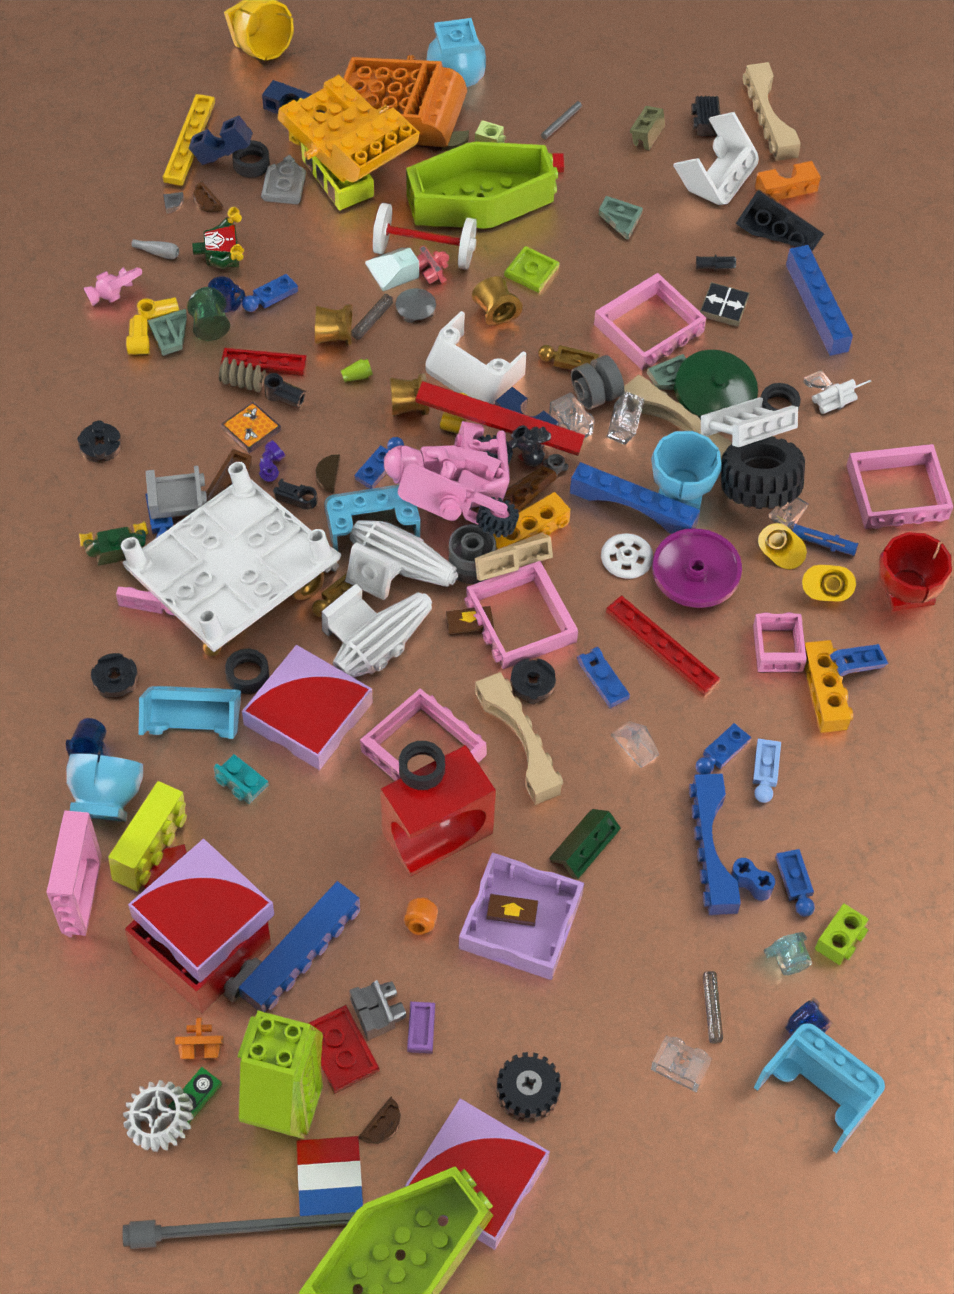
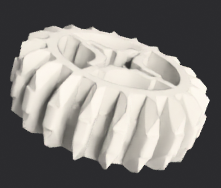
(140, 1112)

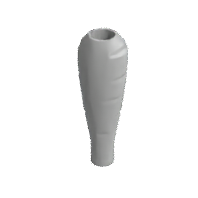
(158, 248)

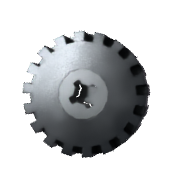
(520, 1096)

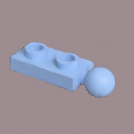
(766, 768)

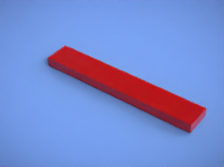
(663, 645)

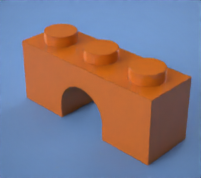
(803, 180)

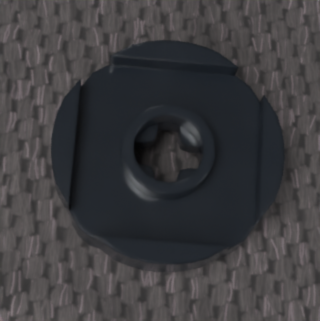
(95, 432)
(114, 687)
(533, 691)

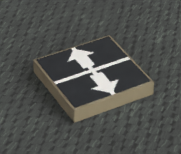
(724, 304)

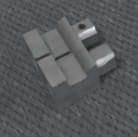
(373, 1009)

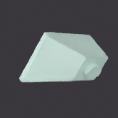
(394, 268)

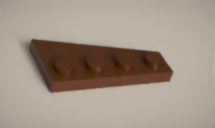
(223, 477)
(529, 487)

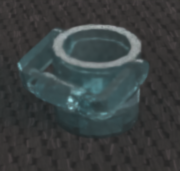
(790, 953)

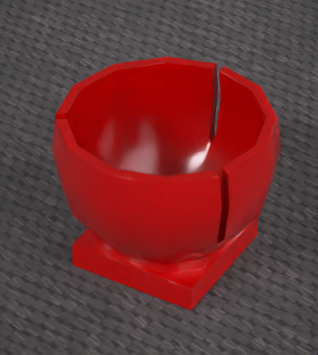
(911, 572)

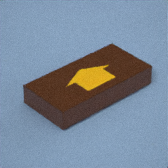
(463, 620)
(512, 909)

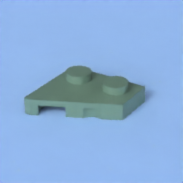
(620, 215)
(169, 331)
(664, 374)

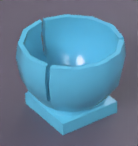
(459, 49)
(686, 466)
(102, 786)

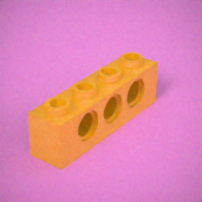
(533, 518)
(828, 717)

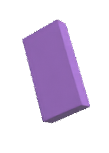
(421, 1027)

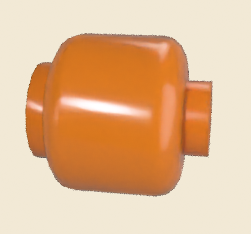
(420, 916)

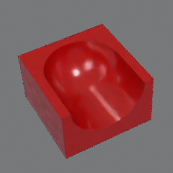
(440, 820)
(198, 994)

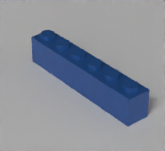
(819, 300)
(300, 947)

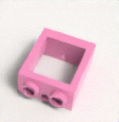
(779, 661)

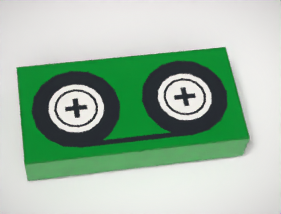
(199, 1090)

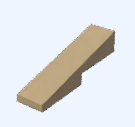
(513, 556)

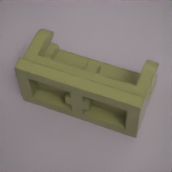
(648, 126)

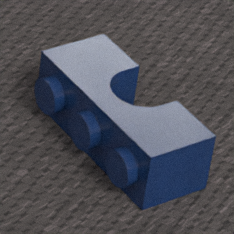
(280, 94)
(209, 148)
(517, 402)

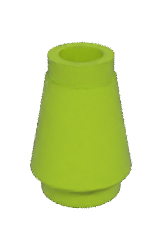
(357, 371)

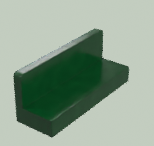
(586, 842)

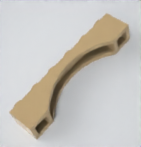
(781, 138)
(661, 405)
(497, 699)

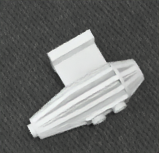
(385, 551)
(369, 636)

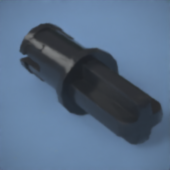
(716, 262)

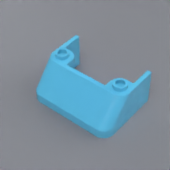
(189, 709)
(832, 1071)

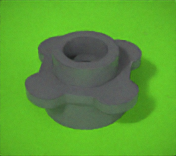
(556, 459)

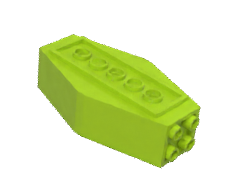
(481, 183)
(280, 1074)
(409, 1223)

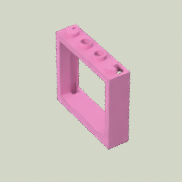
(633, 298)
(900, 458)
(501, 583)
(419, 700)
(74, 873)

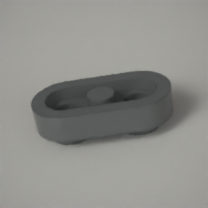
(232, 985)

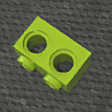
(838, 932)

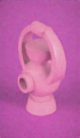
(109, 286)

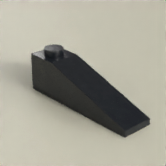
(776, 222)

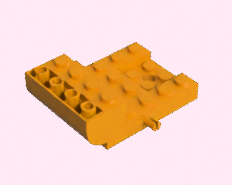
(351, 133)

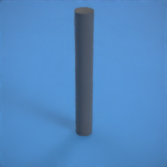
(561, 120)

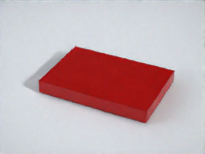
(344, 1050)

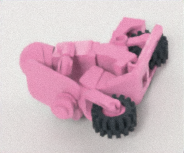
(458, 478)

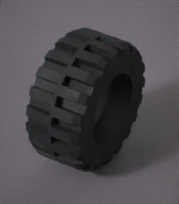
(763, 473)

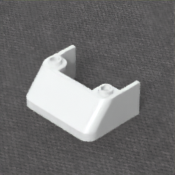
(729, 171)
(466, 373)

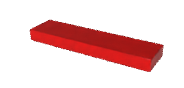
(269, 361)

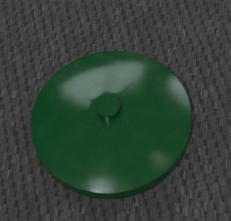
(713, 382)

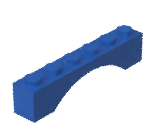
(598, 485)
(721, 887)

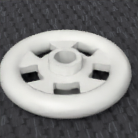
(628, 540)

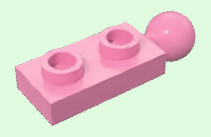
(140, 600)

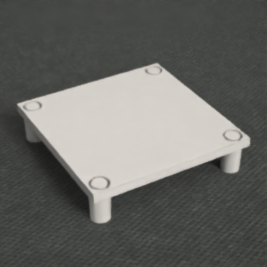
(229, 560)

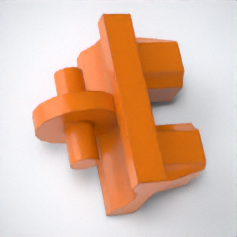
(187, 1044)

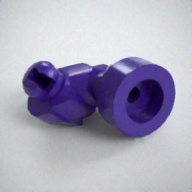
(272, 453)

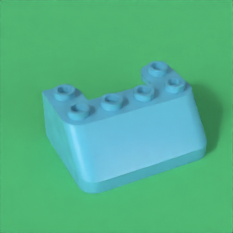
(342, 506)

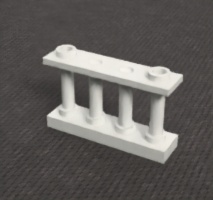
(749, 422)

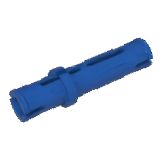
(850, 547)

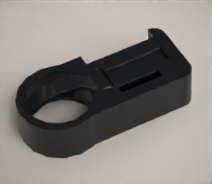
(293, 495)

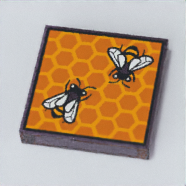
(251, 427)

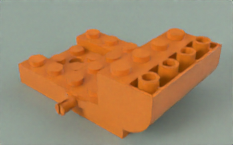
(418, 89)

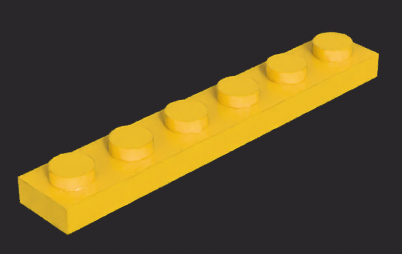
(194, 124)

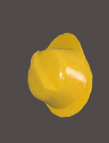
(782, 546)
(828, 583)

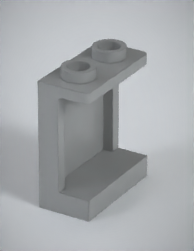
(175, 494)

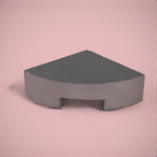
(173, 201)

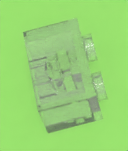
(572, 415)
(625, 418)
(687, 1074)

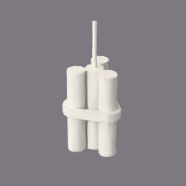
(836, 396)

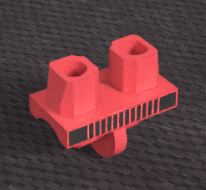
(435, 263)

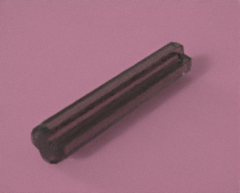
(372, 316)
(712, 1007)

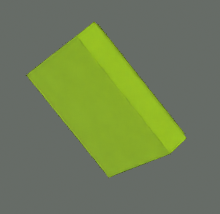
(531, 269)

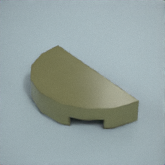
(457, 139)

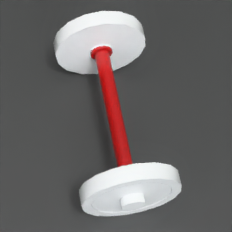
(383, 228)

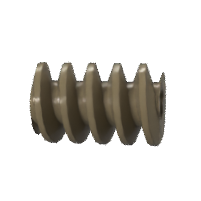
(241, 375)

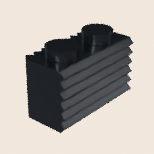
(704, 109)

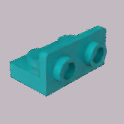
(240, 778)

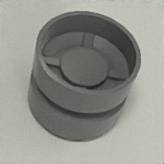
(597, 382)
(466, 545)

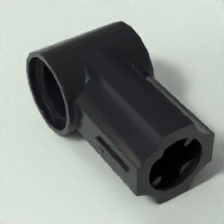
(277, 389)

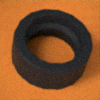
(251, 170)
(780, 390)
(242, 656)
(422, 748)

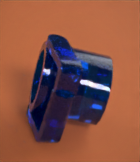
(228, 289)
(88, 738)
(808, 1014)

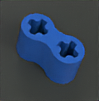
(753, 879)

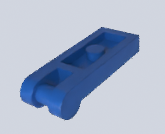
(859, 659)
(603, 678)

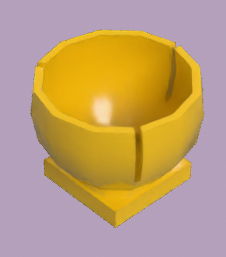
(260, 27)

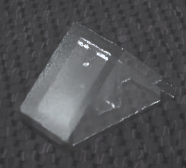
(789, 514)
(636, 742)

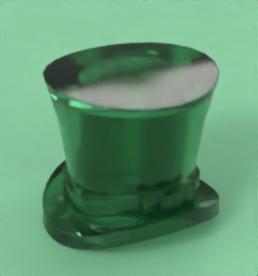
(208, 312)

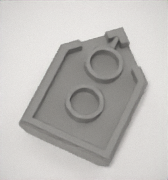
(284, 182)

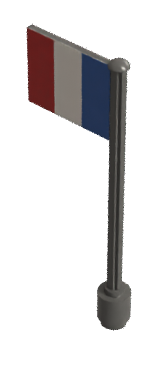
(327, 1197)

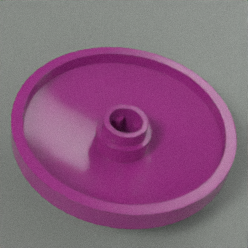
(697, 568)

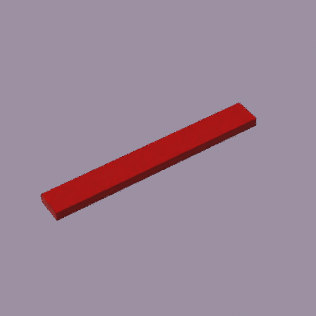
(495, 416)

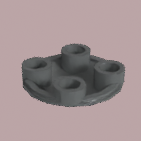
(415, 304)

